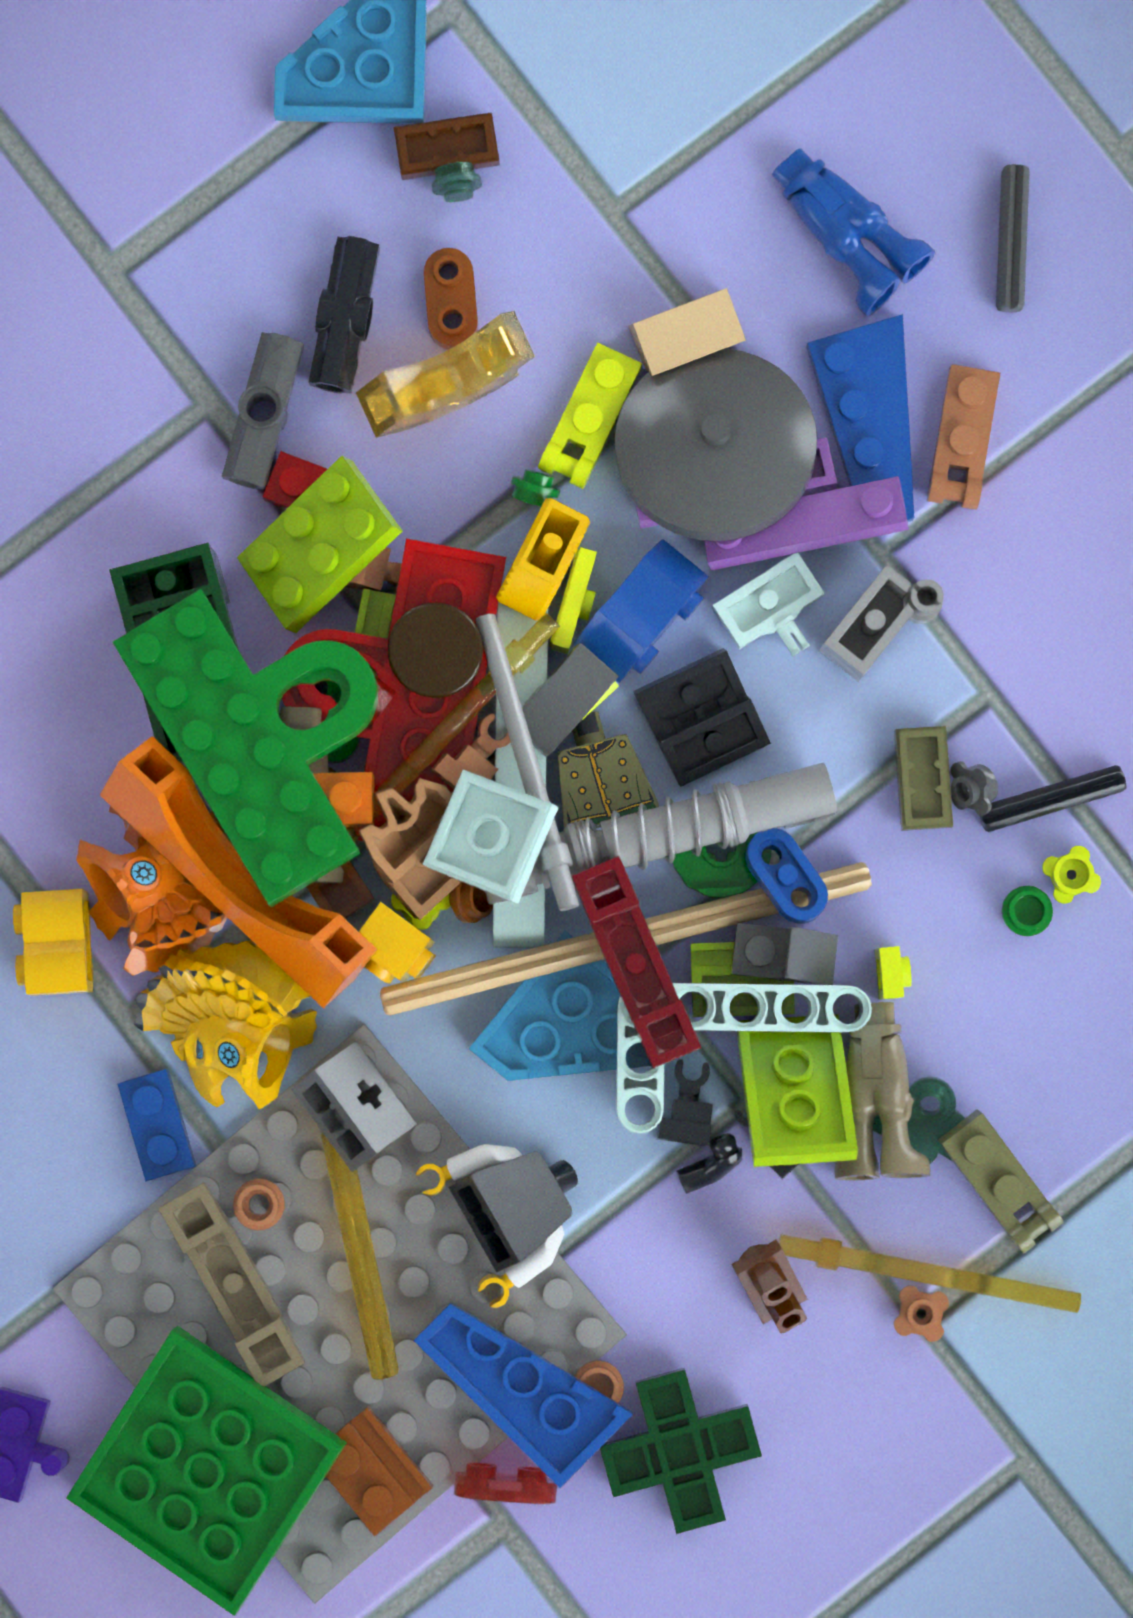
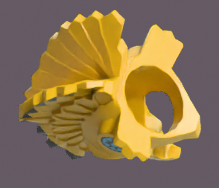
(224, 1012)

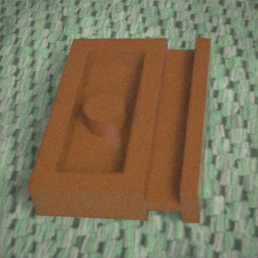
(376, 1472)

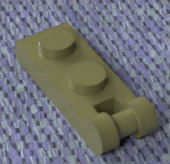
(999, 1179)

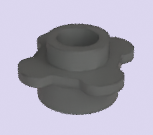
(973, 787)

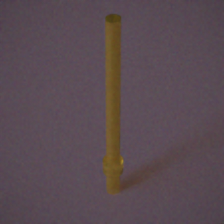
(520, 657)
(830, 1254)

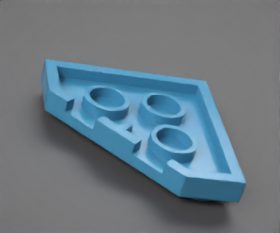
(358, 66)
(557, 1026)

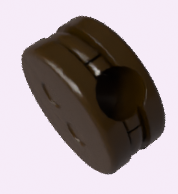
(435, 650)

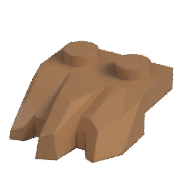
(403, 843)

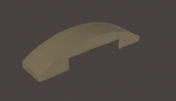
(233, 1284)

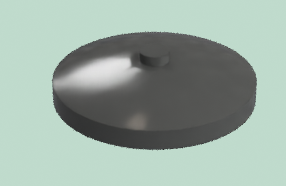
(716, 446)

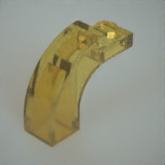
(447, 381)

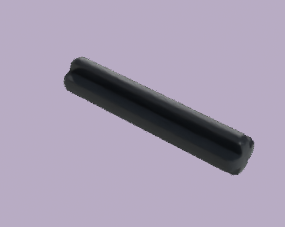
(1054, 798)

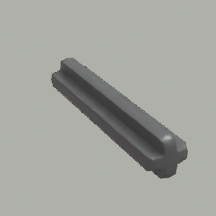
(1012, 238)

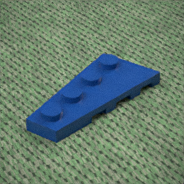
(867, 401)
(529, 1398)

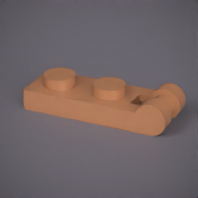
(963, 435)

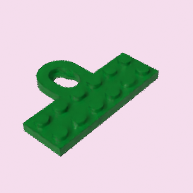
(240, 749)

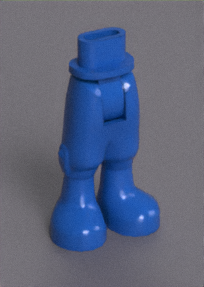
(844, 216)

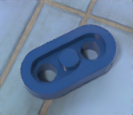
(791, 874)

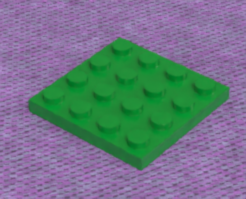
(206, 1470)

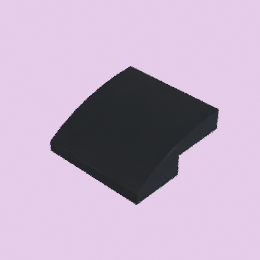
(702, 717)

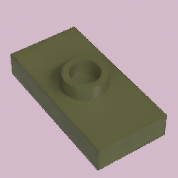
(923, 778)

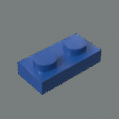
(156, 1124)

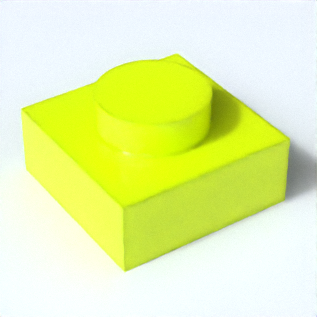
(892, 972)

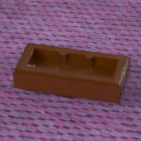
(446, 141)

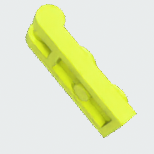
(591, 414)

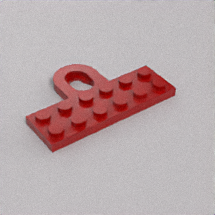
(426, 576)

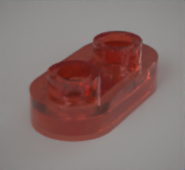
(484, 1483)

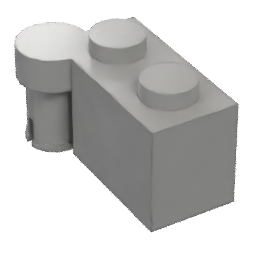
(879, 618)

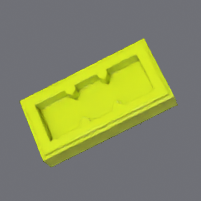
(576, 600)

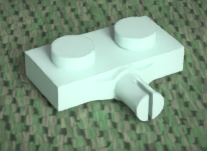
(771, 604)

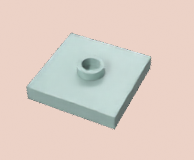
(490, 836)

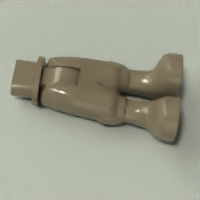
(880, 1087)

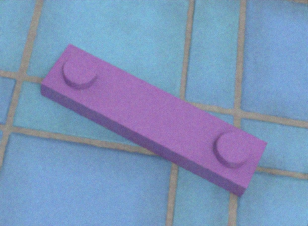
(818, 523)

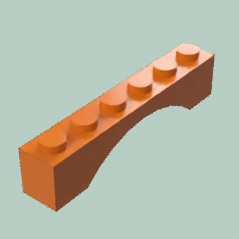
(164, 806)

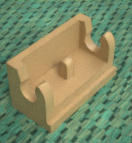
(687, 332)

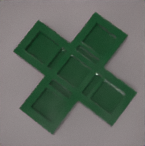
(680, 1450)

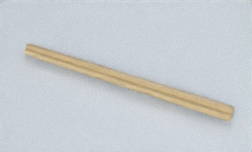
(585, 948)

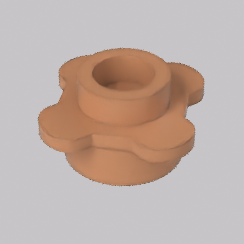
(911, 1302)

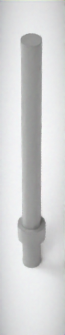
(553, 855)

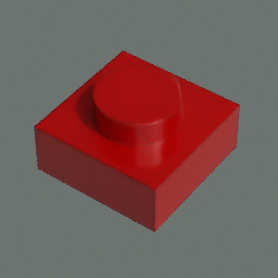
(290, 479)

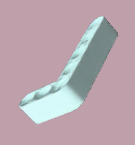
(718, 1018)

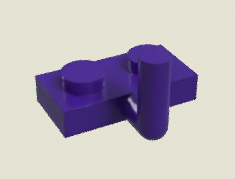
(20, 1431)

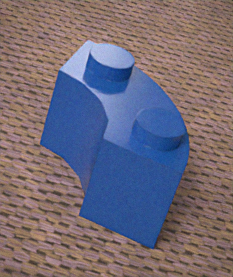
(643, 609)

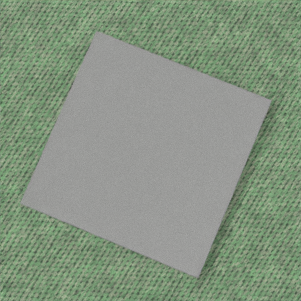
(425, 1260)

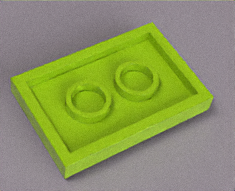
(319, 544)
(796, 1096)

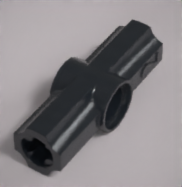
(344, 314)

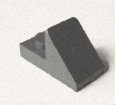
(784, 954)

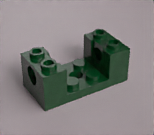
(161, 582)

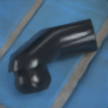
(713, 1168)

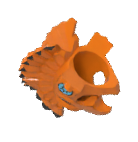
(149, 898)

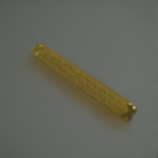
(362, 1265)

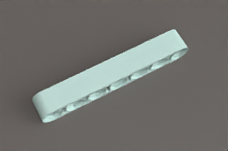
(521, 923)

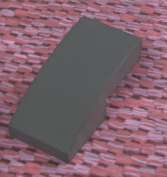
(566, 698)

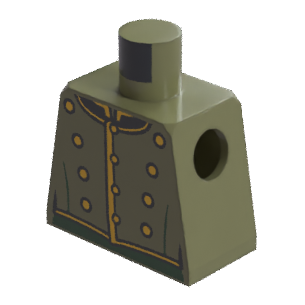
(601, 775)

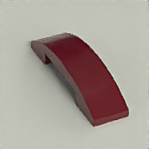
(635, 962)

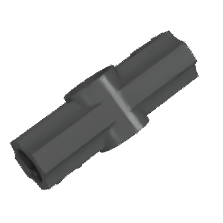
(272, 381)

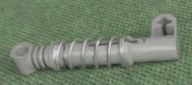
(690, 824)

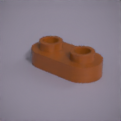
(450, 297)

